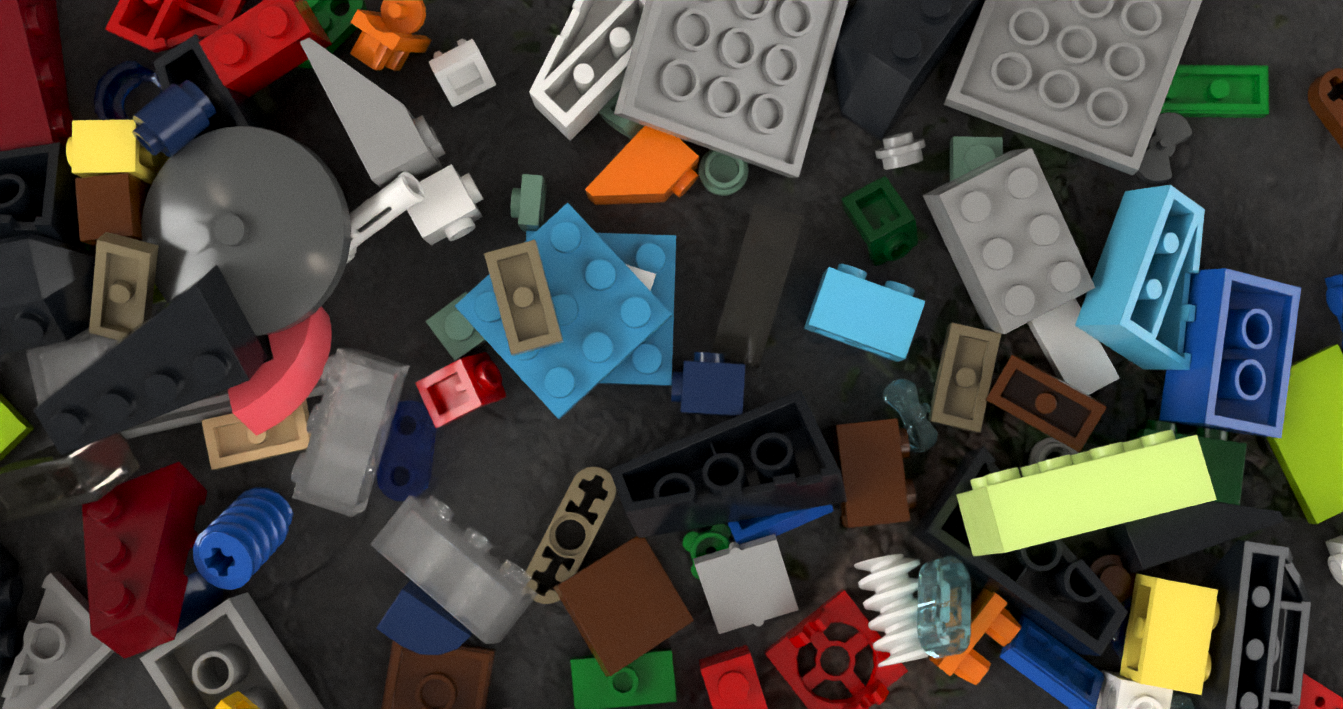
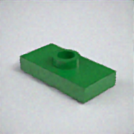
(641, 682)

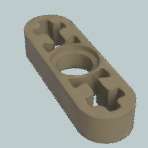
(577, 494)

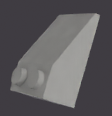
(376, 122)

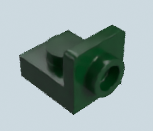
(882, 221)

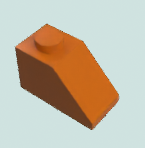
(646, 171)

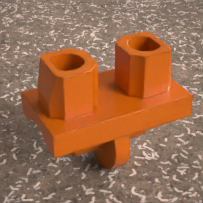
(388, 34)
(986, 617)

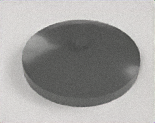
(258, 213)

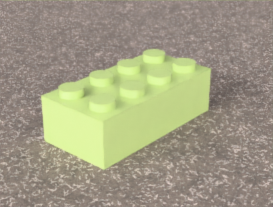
(1084, 492)

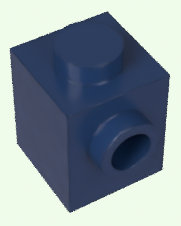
(709, 386)

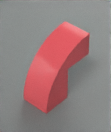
(286, 379)

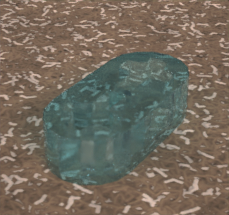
(944, 607)

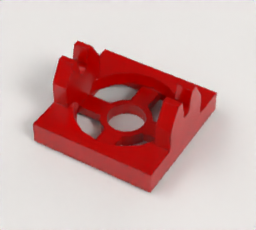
(843, 610)

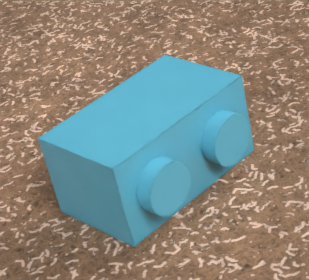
(865, 313)

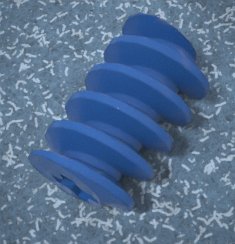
(242, 538)

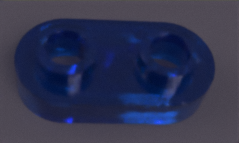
(409, 451)

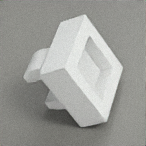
(461, 72)

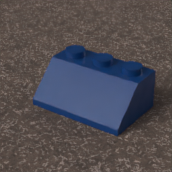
(1238, 355)

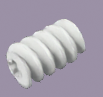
(896, 604)

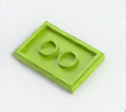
(1314, 434)

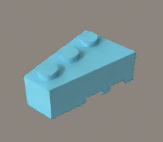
(1145, 279)

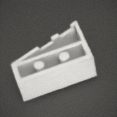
(586, 62)

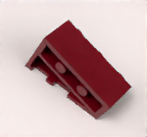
(32, 76)
(138, 558)

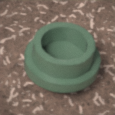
(722, 173)

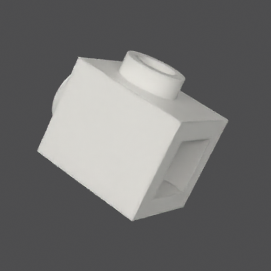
(447, 206)

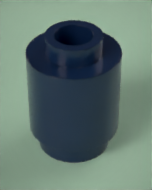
(173, 119)

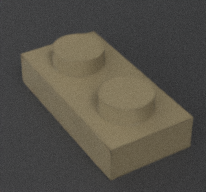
(122, 285)
(523, 297)
(964, 377)

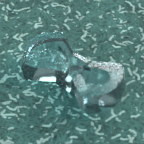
(903, 397)

